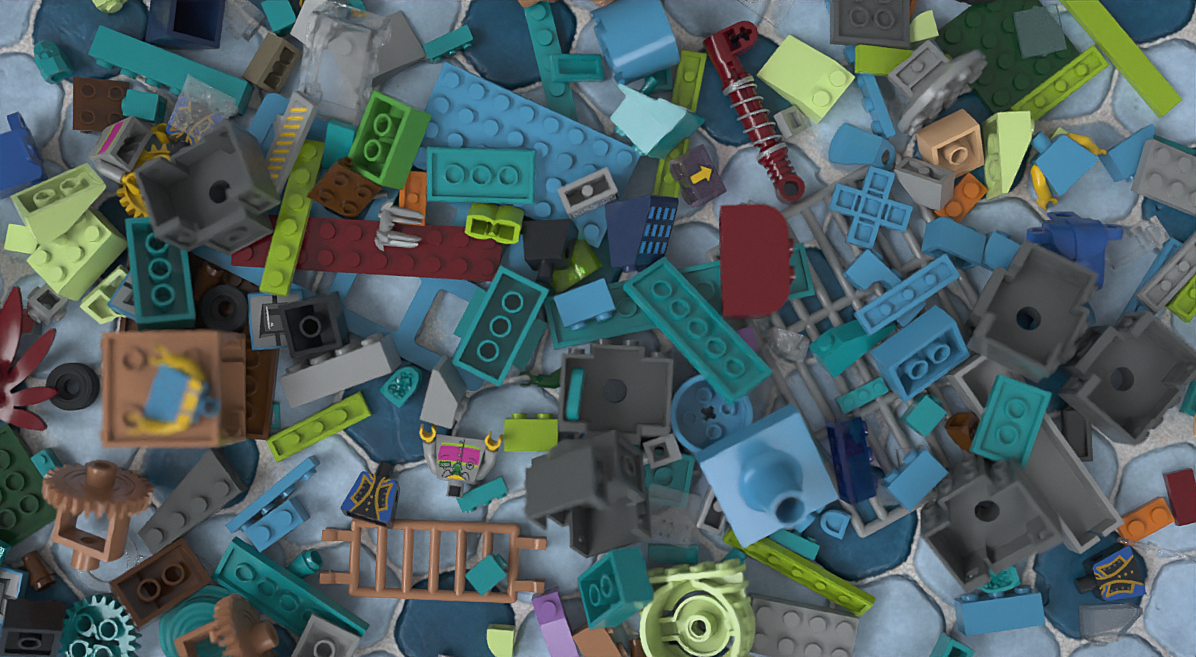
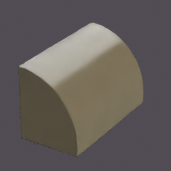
(272, 64)

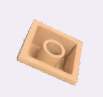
(952, 143)

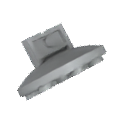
(932, 82)

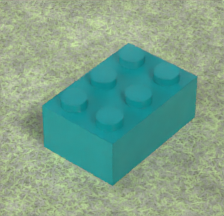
(615, 588)

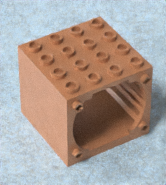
(131, 374)

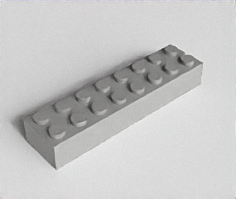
(1051, 462)

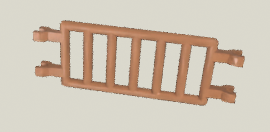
(435, 528)

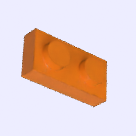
(415, 195)
(965, 196)
(1145, 520)

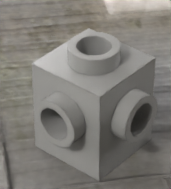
(42, 296)

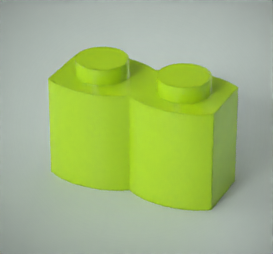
(494, 222)

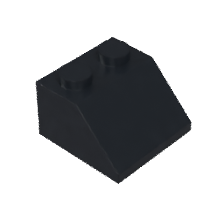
(314, 324)
(31, 628)

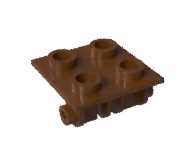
(97, 103)
(344, 189)

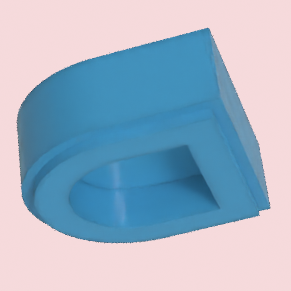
(835, 521)

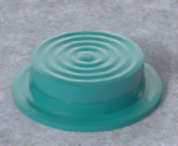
(189, 616)

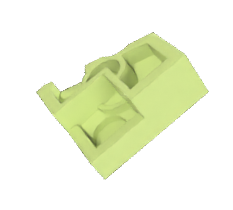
(96, 301)

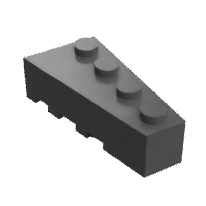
(198, 497)

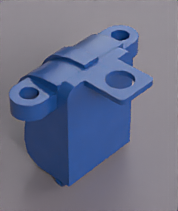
(19, 158)
(1076, 240)

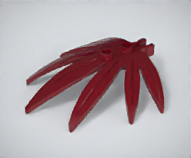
(10, 334)

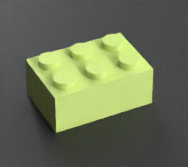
(79, 255)

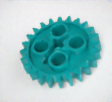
(103, 613)

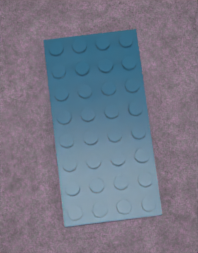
(485, 115)

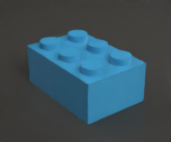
(920, 353)

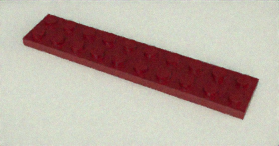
(351, 248)

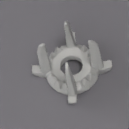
(389, 214)

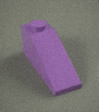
(554, 623)

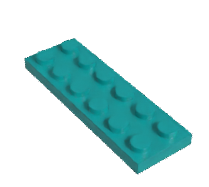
(697, 330)
(279, 591)

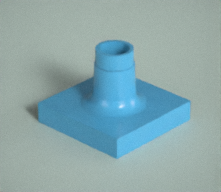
(767, 475)

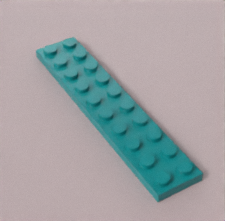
(632, 319)

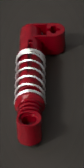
(739, 87)

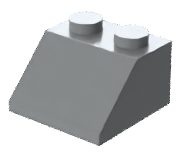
(445, 395)

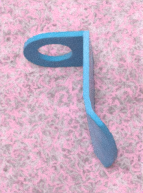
(860, 148)

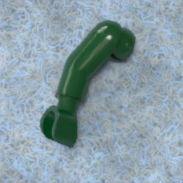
(545, 381)

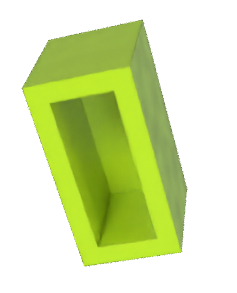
(530, 433)

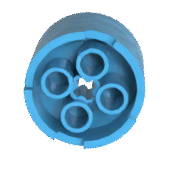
(635, 38)
(688, 422)

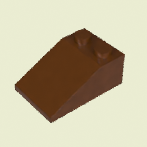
(159, 583)

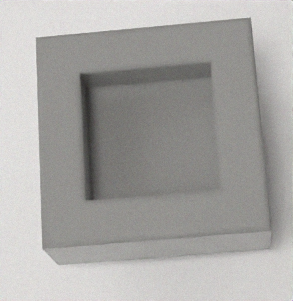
(790, 121)

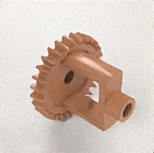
(97, 489)
(240, 627)

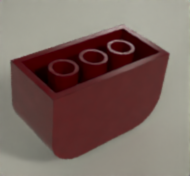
(754, 261)

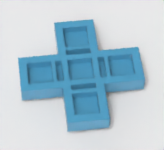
(870, 208)

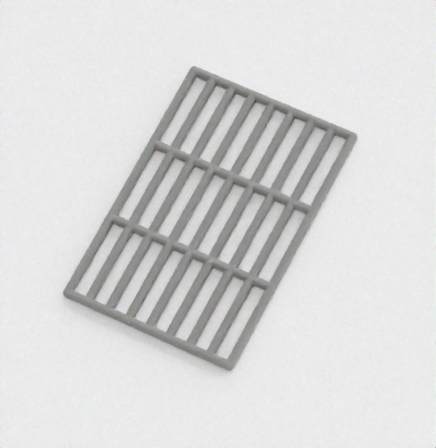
(853, 297)

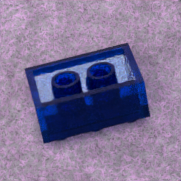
(852, 459)

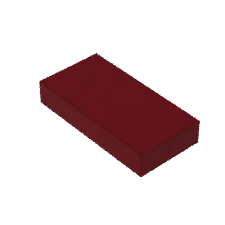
(1181, 495)

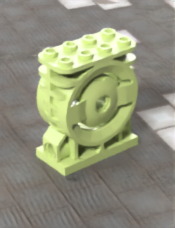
(724, 616)

